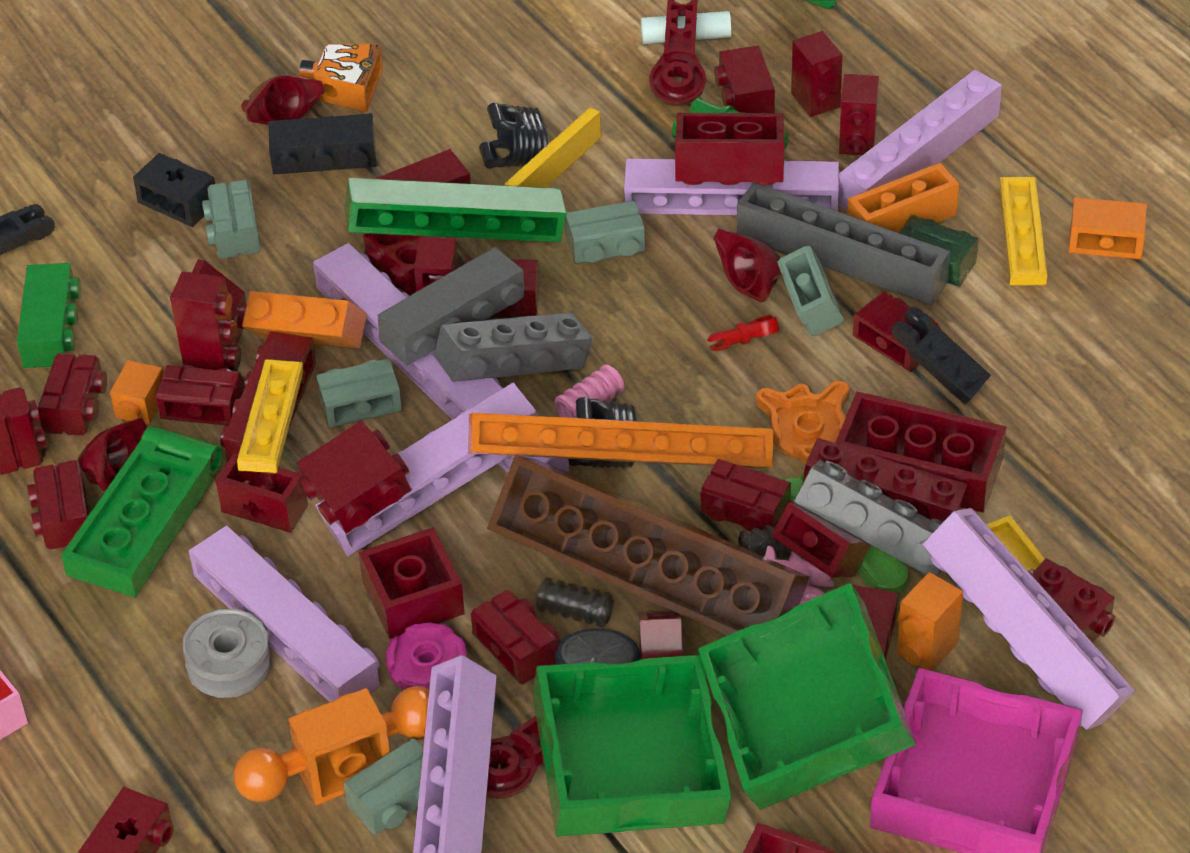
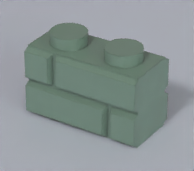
(232, 218)
(605, 232)
(810, 290)
(358, 392)
(387, 788)

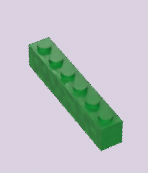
(454, 210)

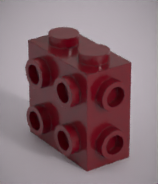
(354, 477)
(1082, 601)

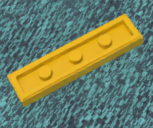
(560, 152)
(1023, 231)
(270, 416)

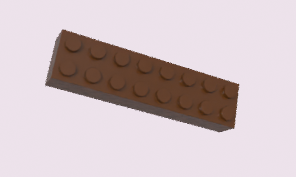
(642, 549)

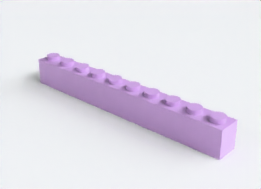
(353, 278)

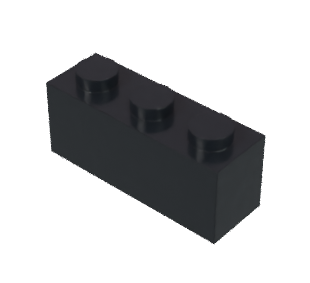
(322, 144)

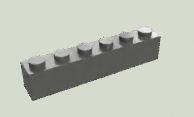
(844, 243)

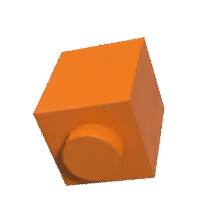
(135, 392)

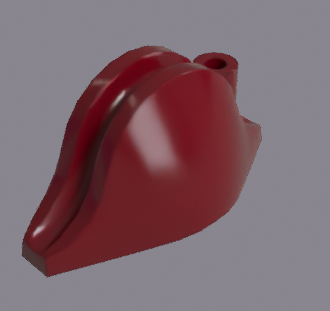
(282, 99)
(748, 263)
(109, 451)

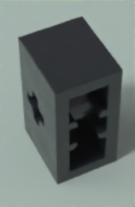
(173, 189)

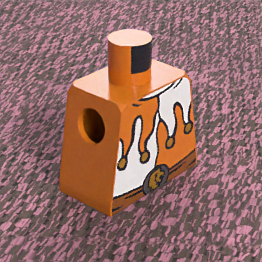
(347, 74)

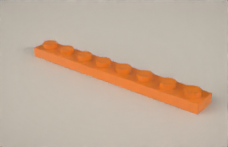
(618, 440)

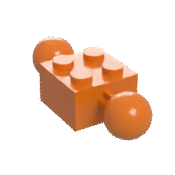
(332, 745)

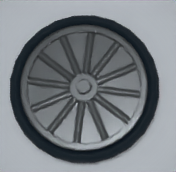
(596, 646)

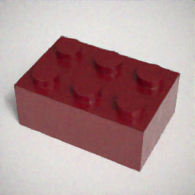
(729, 148)

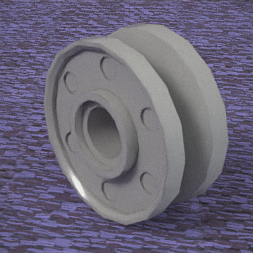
(226, 653)

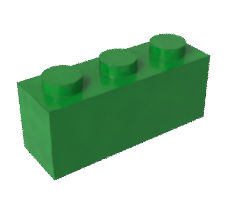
(47, 314)

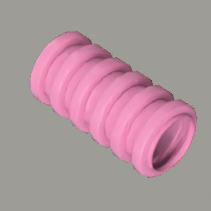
(601, 384)

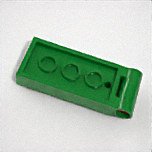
(142, 511)

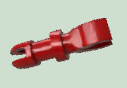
(743, 332)

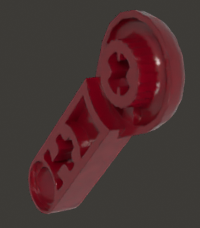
(679, 59)
(521, 754)

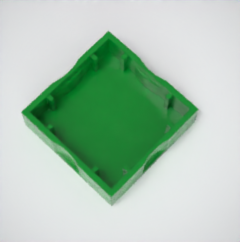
(806, 697)
(630, 746)

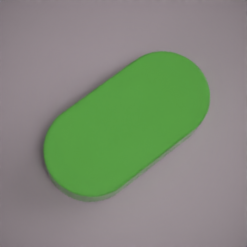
(883, 571)

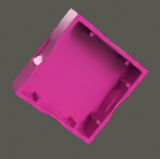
(980, 770)

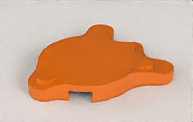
(803, 416)

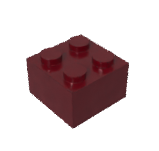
(411, 582)

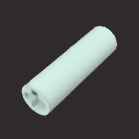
(709, 26)

